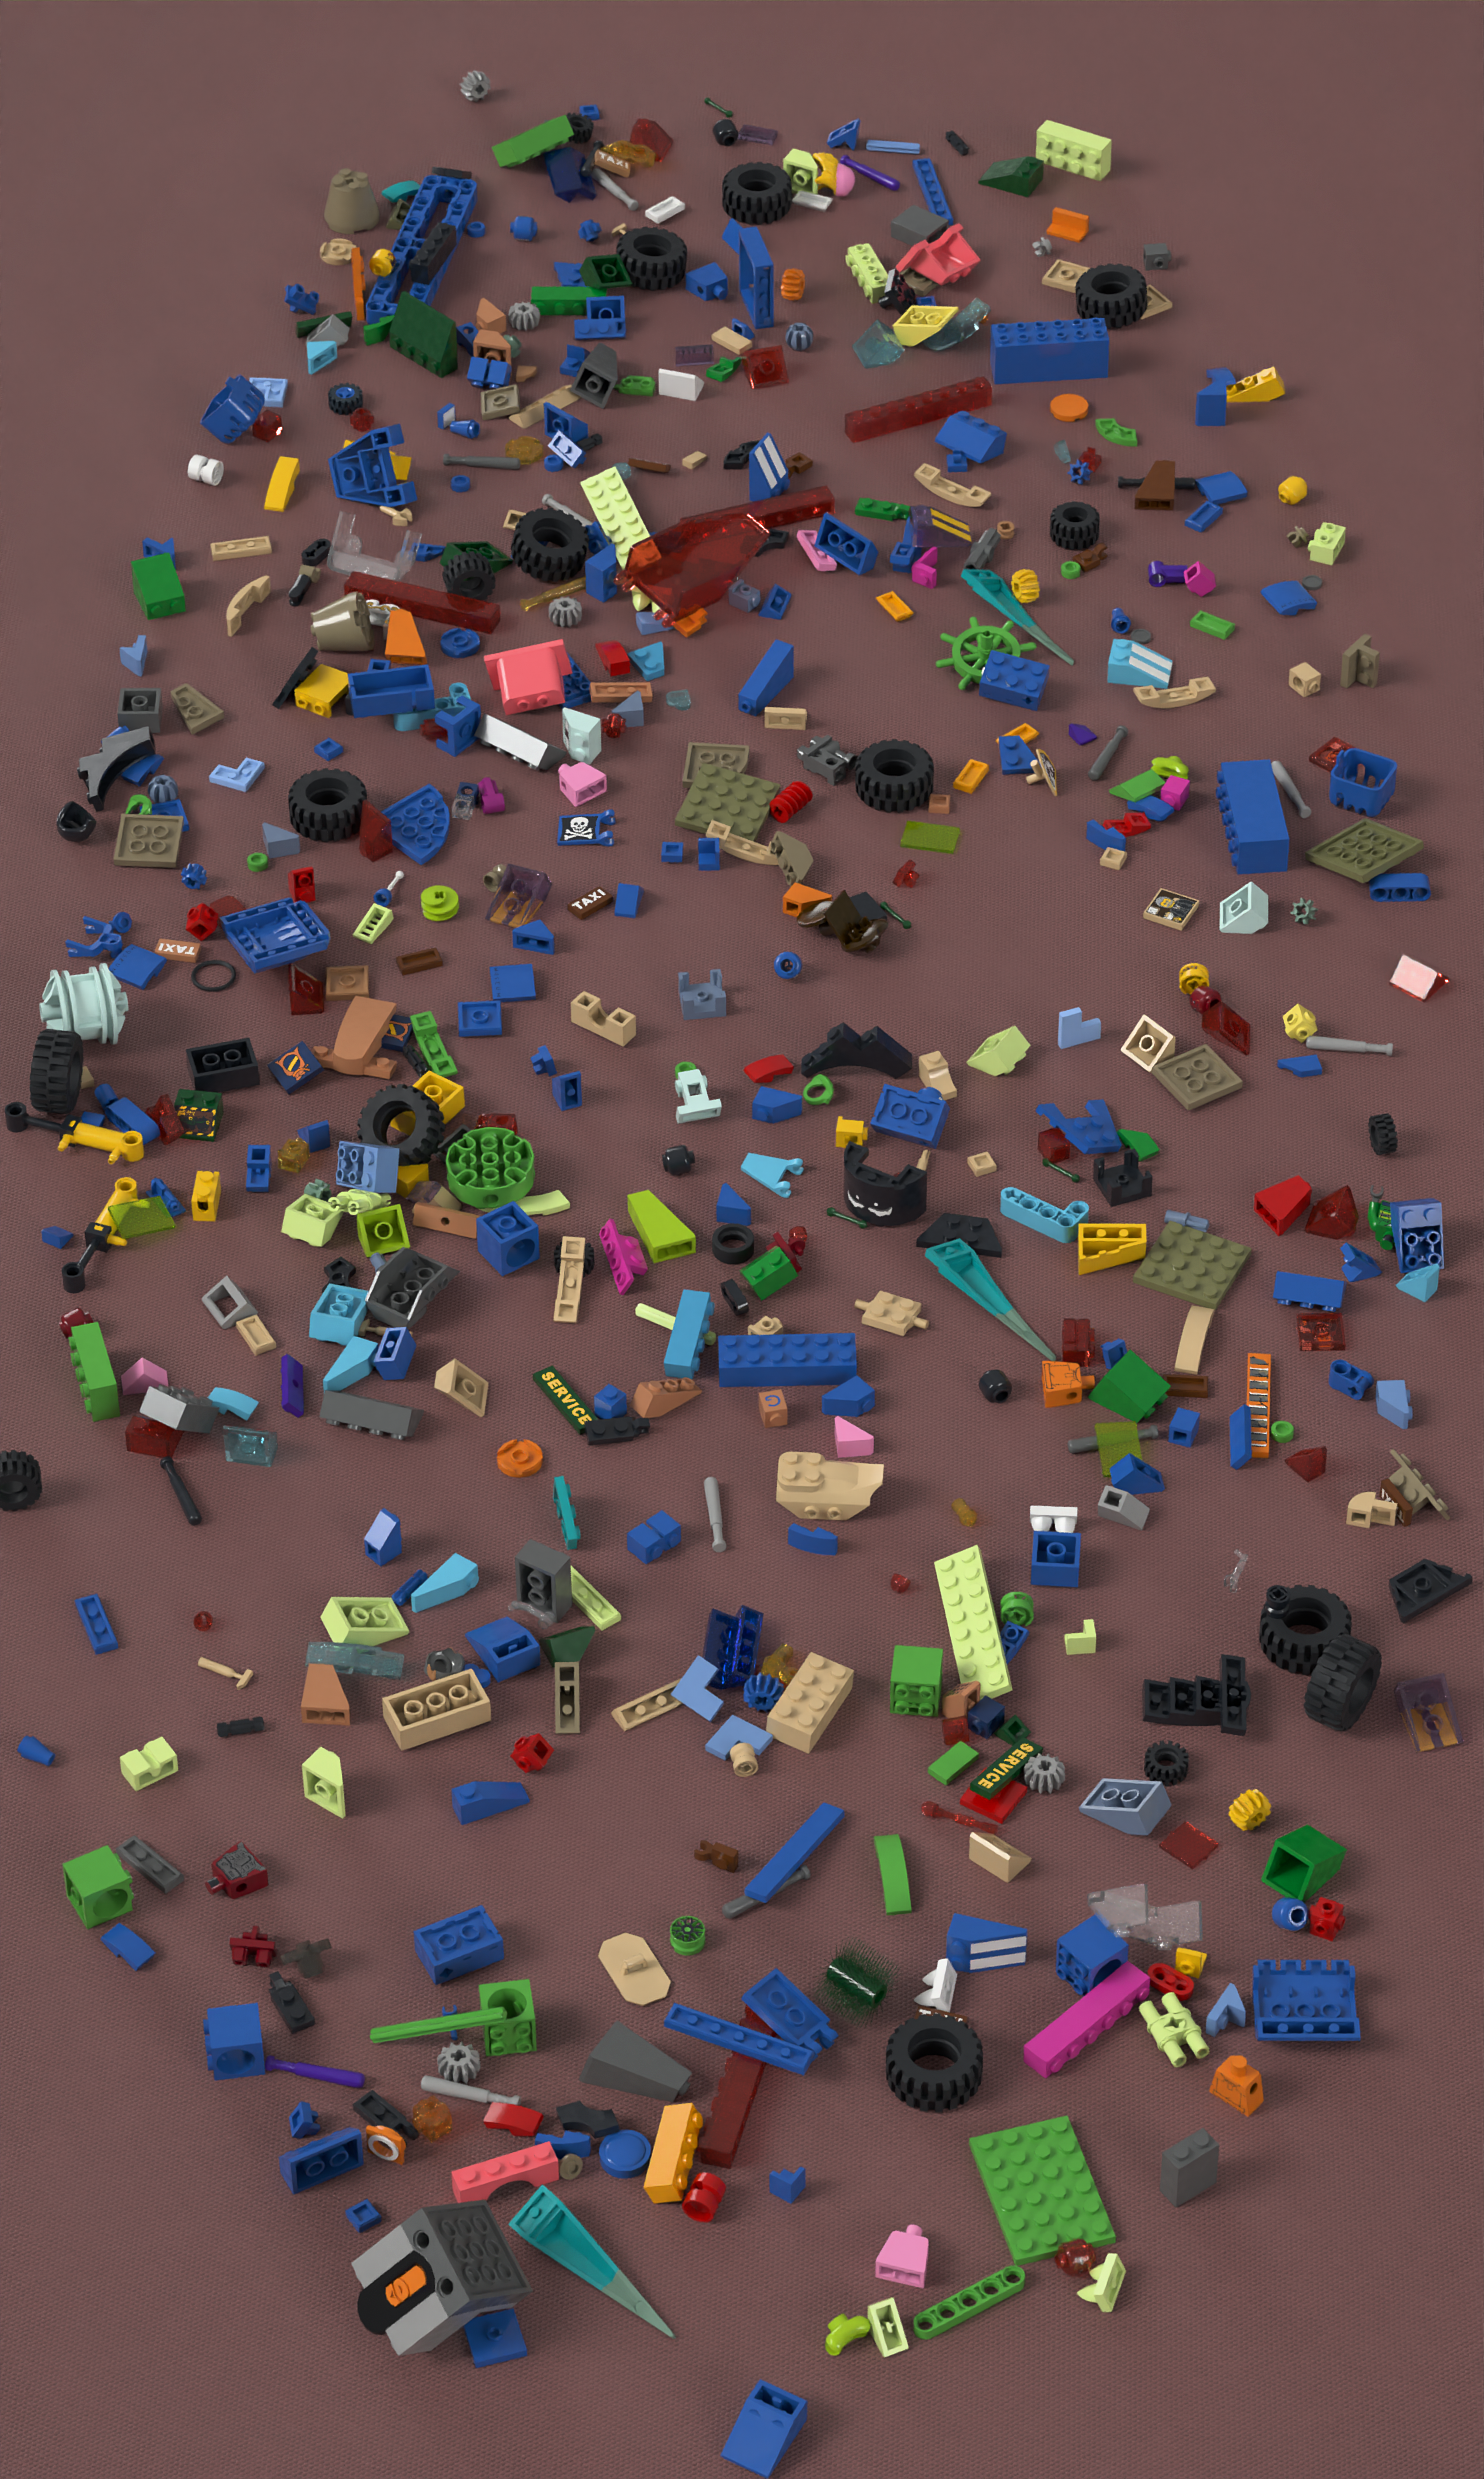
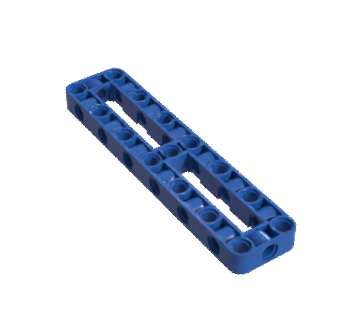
(433, 189)

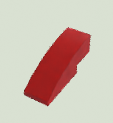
(613, 657)

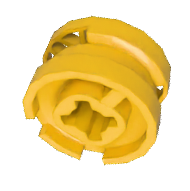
(1193, 978)

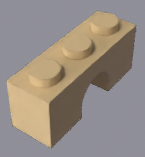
(588, 1013)

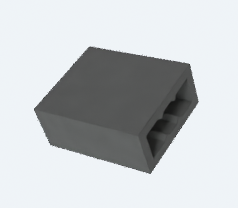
(917, 225)
(1189, 2167)

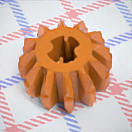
(793, 284)

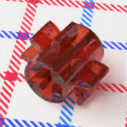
(362, 419)
(613, 725)

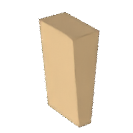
(693, 460)
(87, 1079)

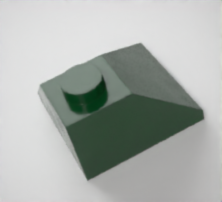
(567, 1645)

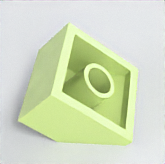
(802, 171)
(1000, 1052)
(310, 1220)
(324, 1781)

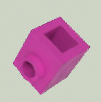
(1199, 579)
(1175, 791)

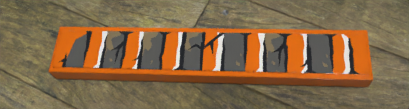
(1259, 1402)

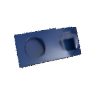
(466, 339)

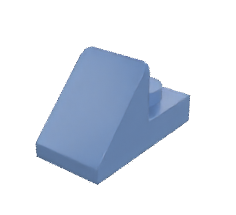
(135, 656)
(1226, 2009)

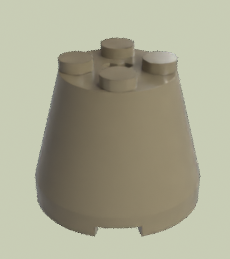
(351, 203)
(344, 625)

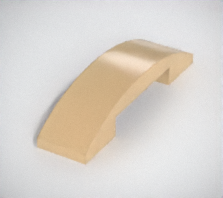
(953, 492)
(254, 591)
(1175, 697)
(740, 846)
(570, 1280)
(1193, 1339)

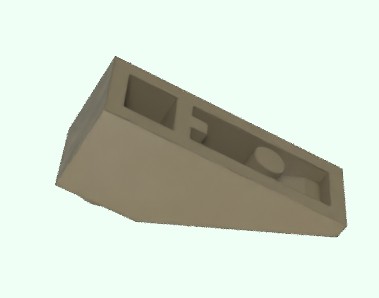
(567, 1698)

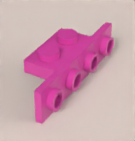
(623, 1256)

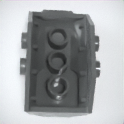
(406, 1287)

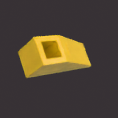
(1257, 388)

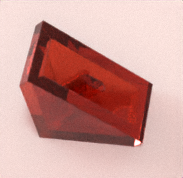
(1308, 1462)

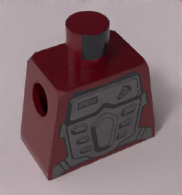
(237, 1872)

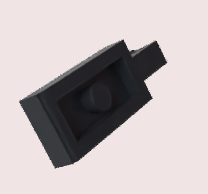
(615, 1429)
(289, 2004)

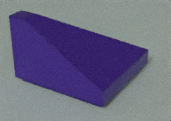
(1081, 734)

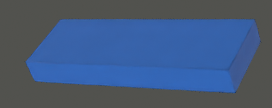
(1240, 1437)
(96, 1624)

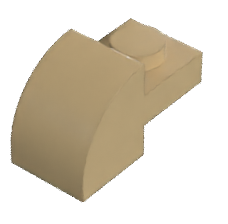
(1366, 1509)

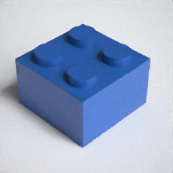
(1055, 1558)

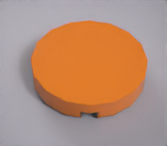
(1069, 407)
(519, 1458)

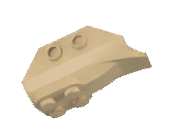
(824, 1487)

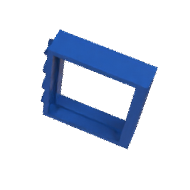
(752, 261)

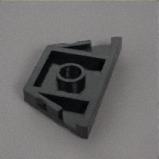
(299, 674)
(972, 1230)
(1424, 1587)

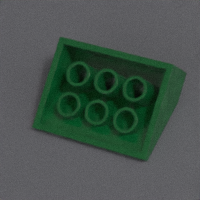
(424, 336)

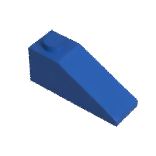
(485, 1799)

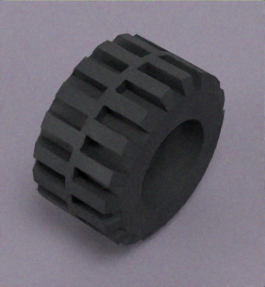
(1074, 525)
(469, 566)
(19, 1480)

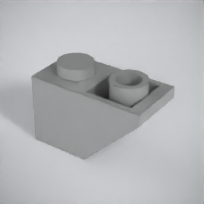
(1122, 1508)

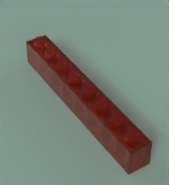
(918, 409)
(785, 508)
(427, 602)
(734, 2101)

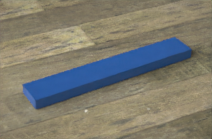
(931, 188)
(794, 1852)
(739, 2039)

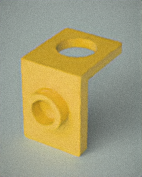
(1190, 1962)

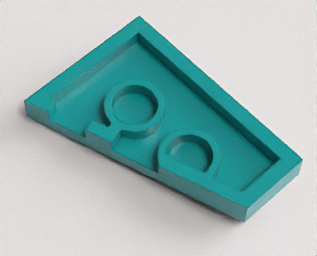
(561, 1497)

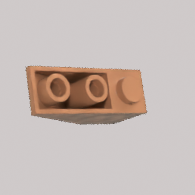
(662, 1396)

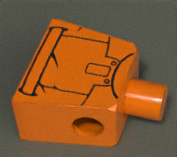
(1063, 1383)
(1238, 2085)

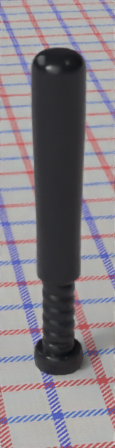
(589, 164)
(1180, 482)
(185, 1499)

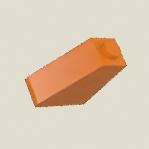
(403, 640)

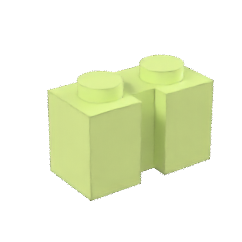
(150, 1764)

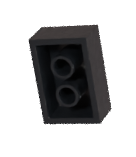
(223, 1066)

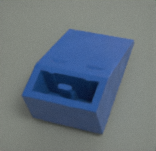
(1417, 1233)
(505, 1648)
(765, 2428)

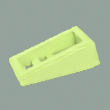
(375, 911)

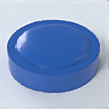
(625, 2154)

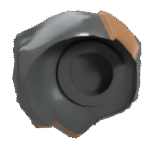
(444, 1663)

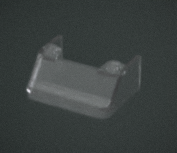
(346, 553)
(1128, 1915)

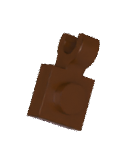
(798, 463)
(1090, 560)
(721, 1855)

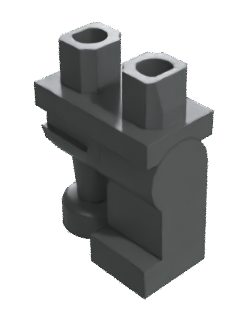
(826, 759)

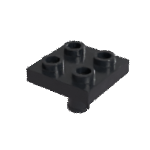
(897, 293)

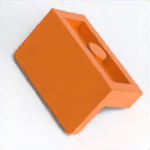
(1068, 225)

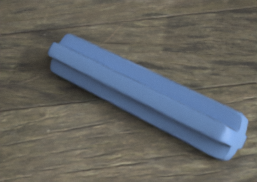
(896, 147)

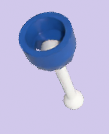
(383, 894)

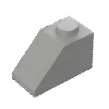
(330, 330)

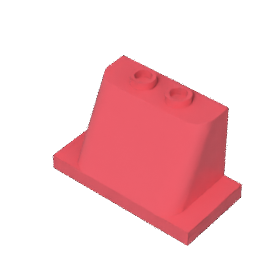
(942, 259)
(530, 676)

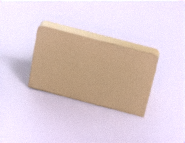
(785, 718)

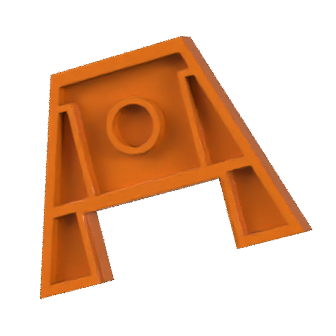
(358, 281)

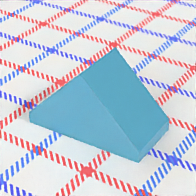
(320, 354)
(1421, 1282)

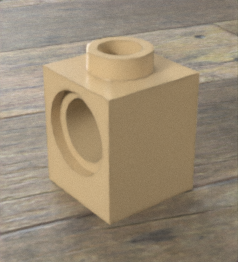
(1304, 679)

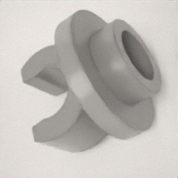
(1044, 245)

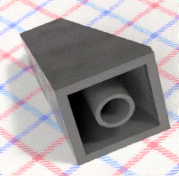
(597, 376)
(634, 2066)

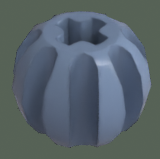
(799, 336)
(162, 789)

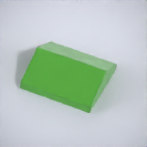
(1139, 786)

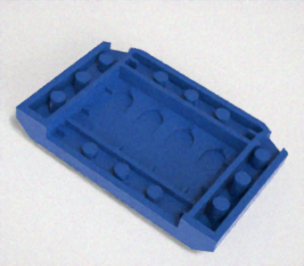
(275, 933)

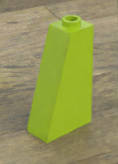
(659, 1228)

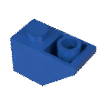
(383, 1538)

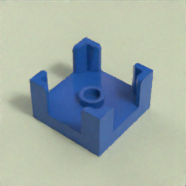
(460, 727)

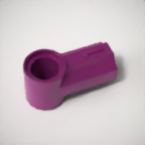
(491, 799)

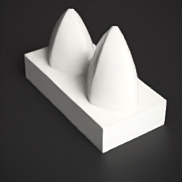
(1062, 1517)
(943, 1984)

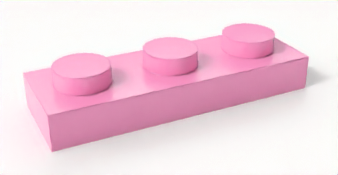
(820, 560)

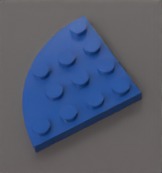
(419, 824)

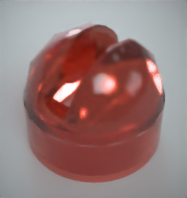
(798, 1231)
(899, 1581)
(198, 1621)

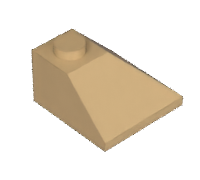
(462, 1386)

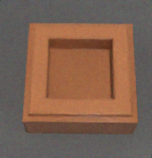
(939, 803)

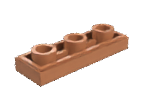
(434, 1218)

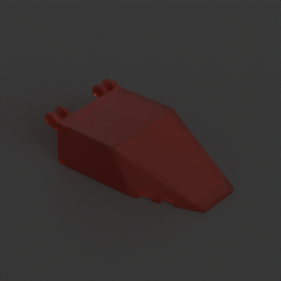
(692, 562)

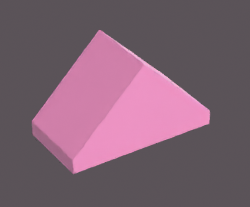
(141, 1376)
(852, 1440)

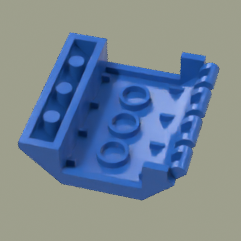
(1304, 2002)

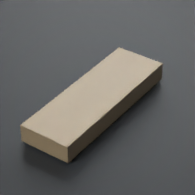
(241, 548)

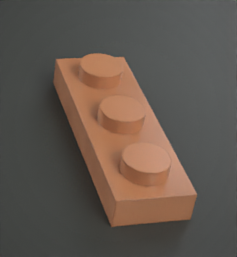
(619, 691)

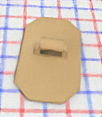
(634, 1969)

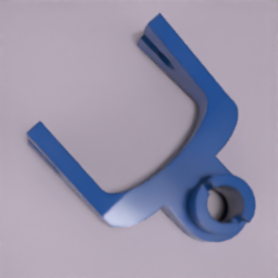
(107, 941)

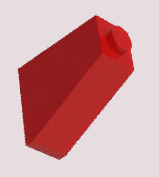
(1283, 1203)

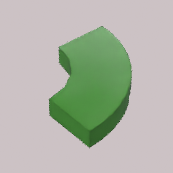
(1115, 433)

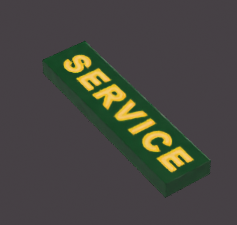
(564, 1398)
(1005, 1768)

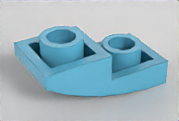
(234, 1401)

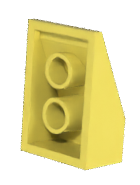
(921, 323)

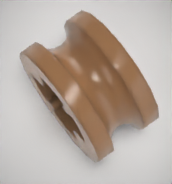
(1006, 529)

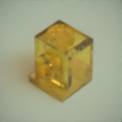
(296, 1150)

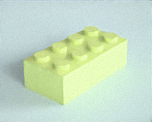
(1073, 150)

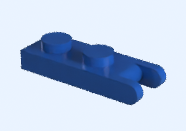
(598, 329)

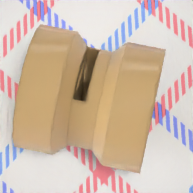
(744, 1760)

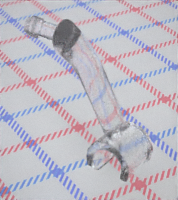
(1232, 1579)
(546, 1619)

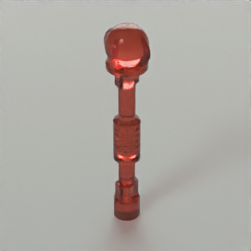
(931, 1809)

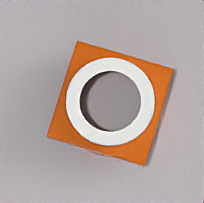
(388, 2136)

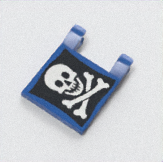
(585, 829)

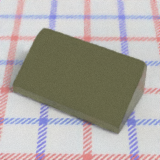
(398, 215)

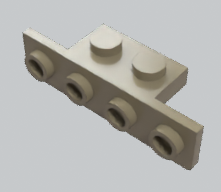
(1412, 1488)

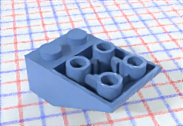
(367, 1167)

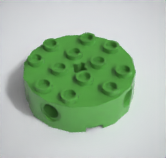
(490, 1167)

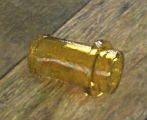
(966, 1515)

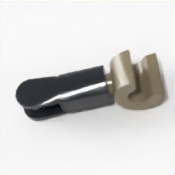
(306, 576)

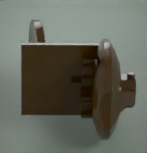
(845, 921)

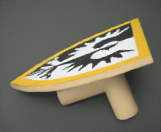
(1045, 771)

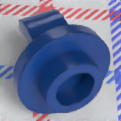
(121, 922)

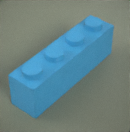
(688, 1334)

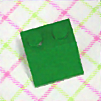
(769, 1272)

